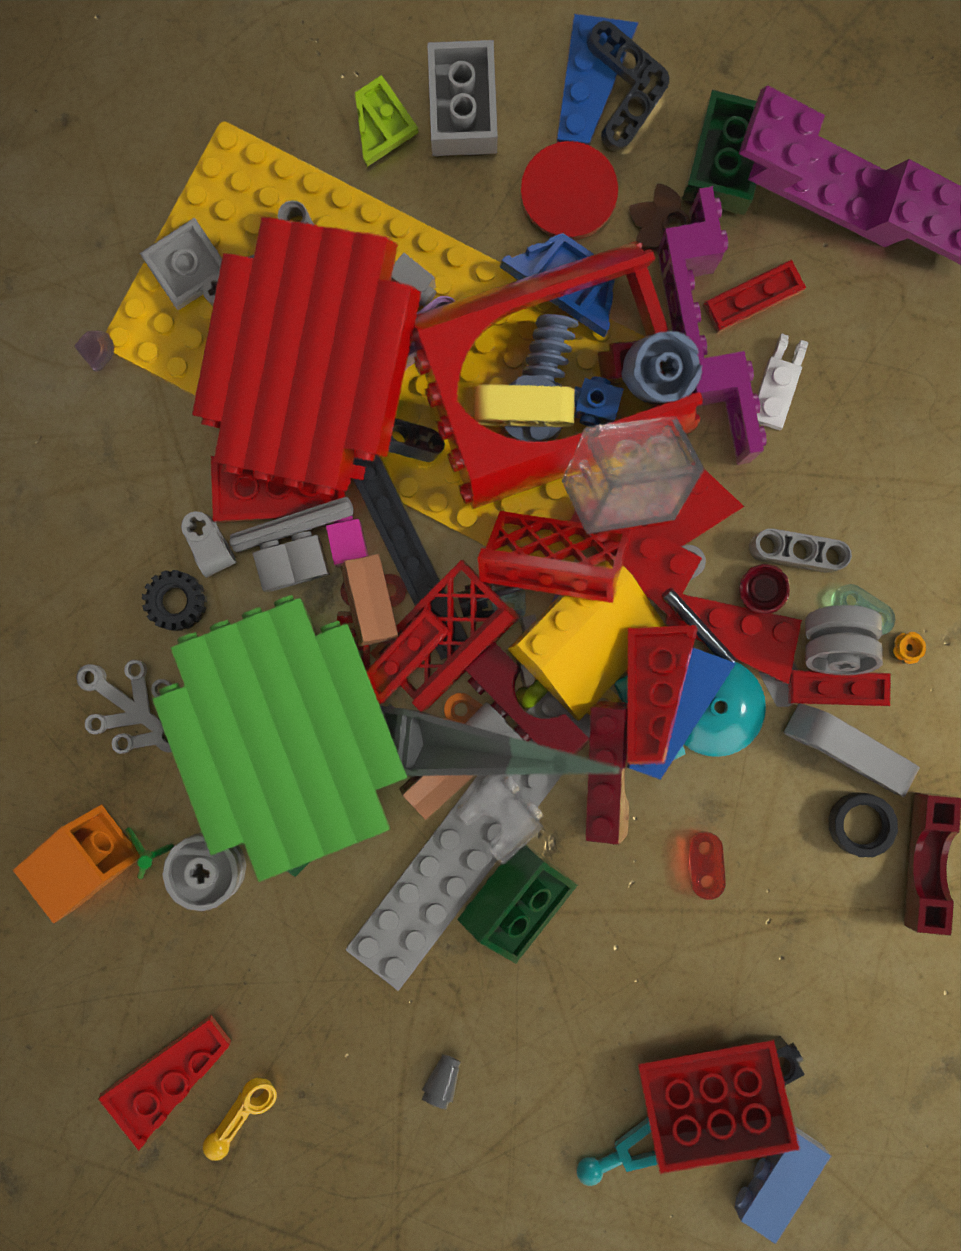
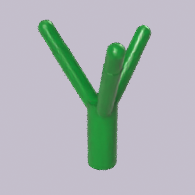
(146, 856)

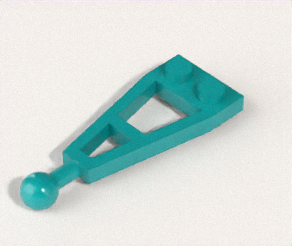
(591, 1170)

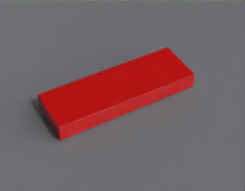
(754, 296)
(406, 653)
(822, 688)

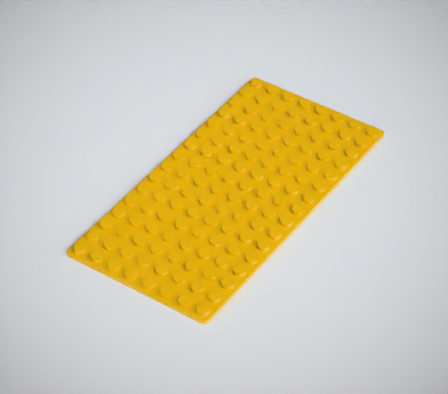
(251, 179)

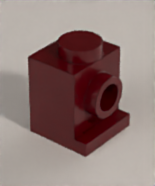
(612, 360)

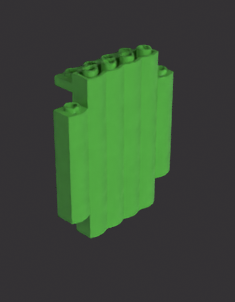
(279, 737)

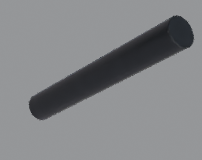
(703, 631)

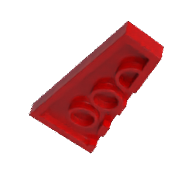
(703, 509)
(655, 563)
(753, 638)
(155, 1087)

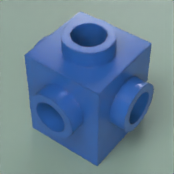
(606, 396)

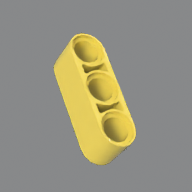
(524, 405)

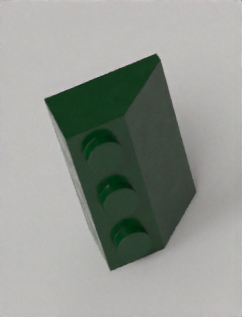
(517, 903)

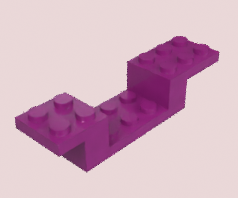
(844, 187)
(726, 378)

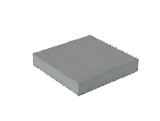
(183, 262)

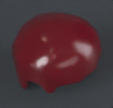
(764, 589)

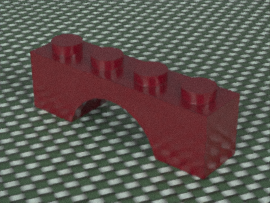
(497, 676)
(606, 796)
(927, 896)

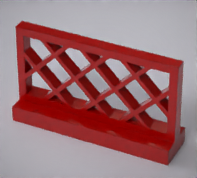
(550, 573)
(480, 639)

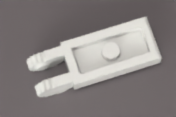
(779, 384)

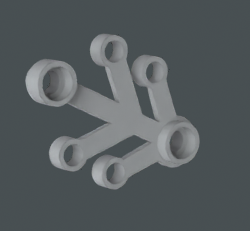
(136, 710)

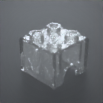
(499, 799)

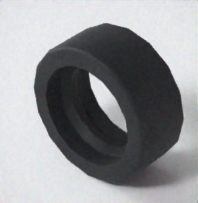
(889, 825)

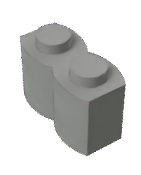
(291, 562)

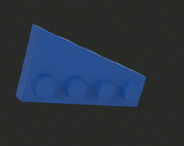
(587, 81)
(702, 682)

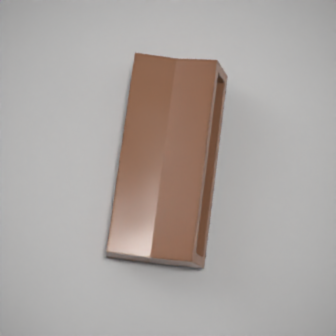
(369, 600)
(431, 792)

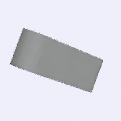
(815, 550)

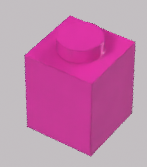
(346, 540)

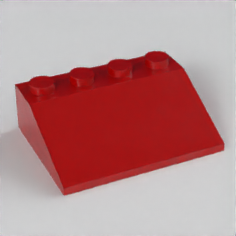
(718, 1107)

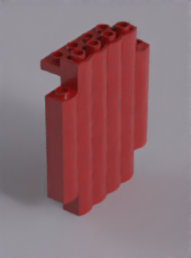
(306, 354)

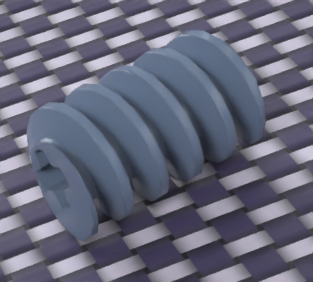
(549, 345)

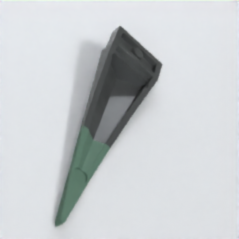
(451, 748)

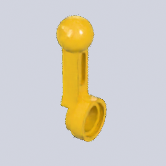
(218, 1143)

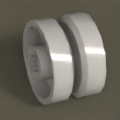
(844, 640)
(189, 883)

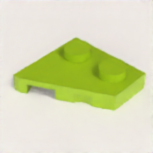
(382, 120)

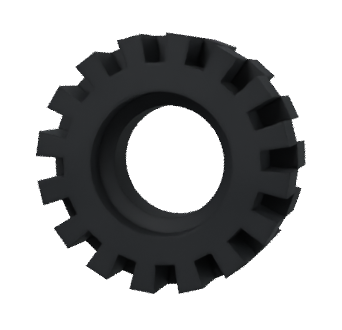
(156, 592)

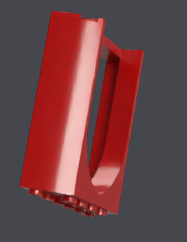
(487, 461)

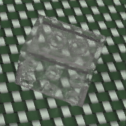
(631, 474)

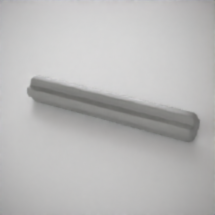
(291, 524)

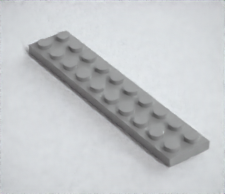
(442, 876)

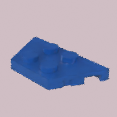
(588, 305)

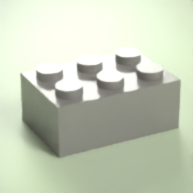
(462, 97)

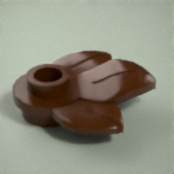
(656, 215)

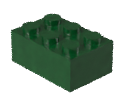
(717, 155)

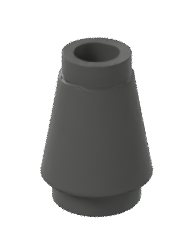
(442, 1082)

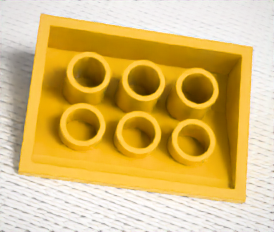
(583, 643)

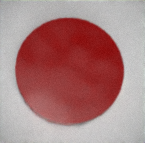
(569, 190)

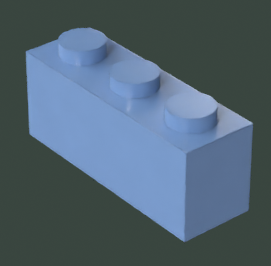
(780, 1187)

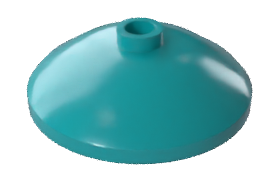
(740, 721)

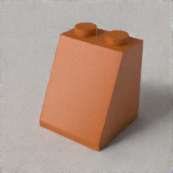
(76, 863)

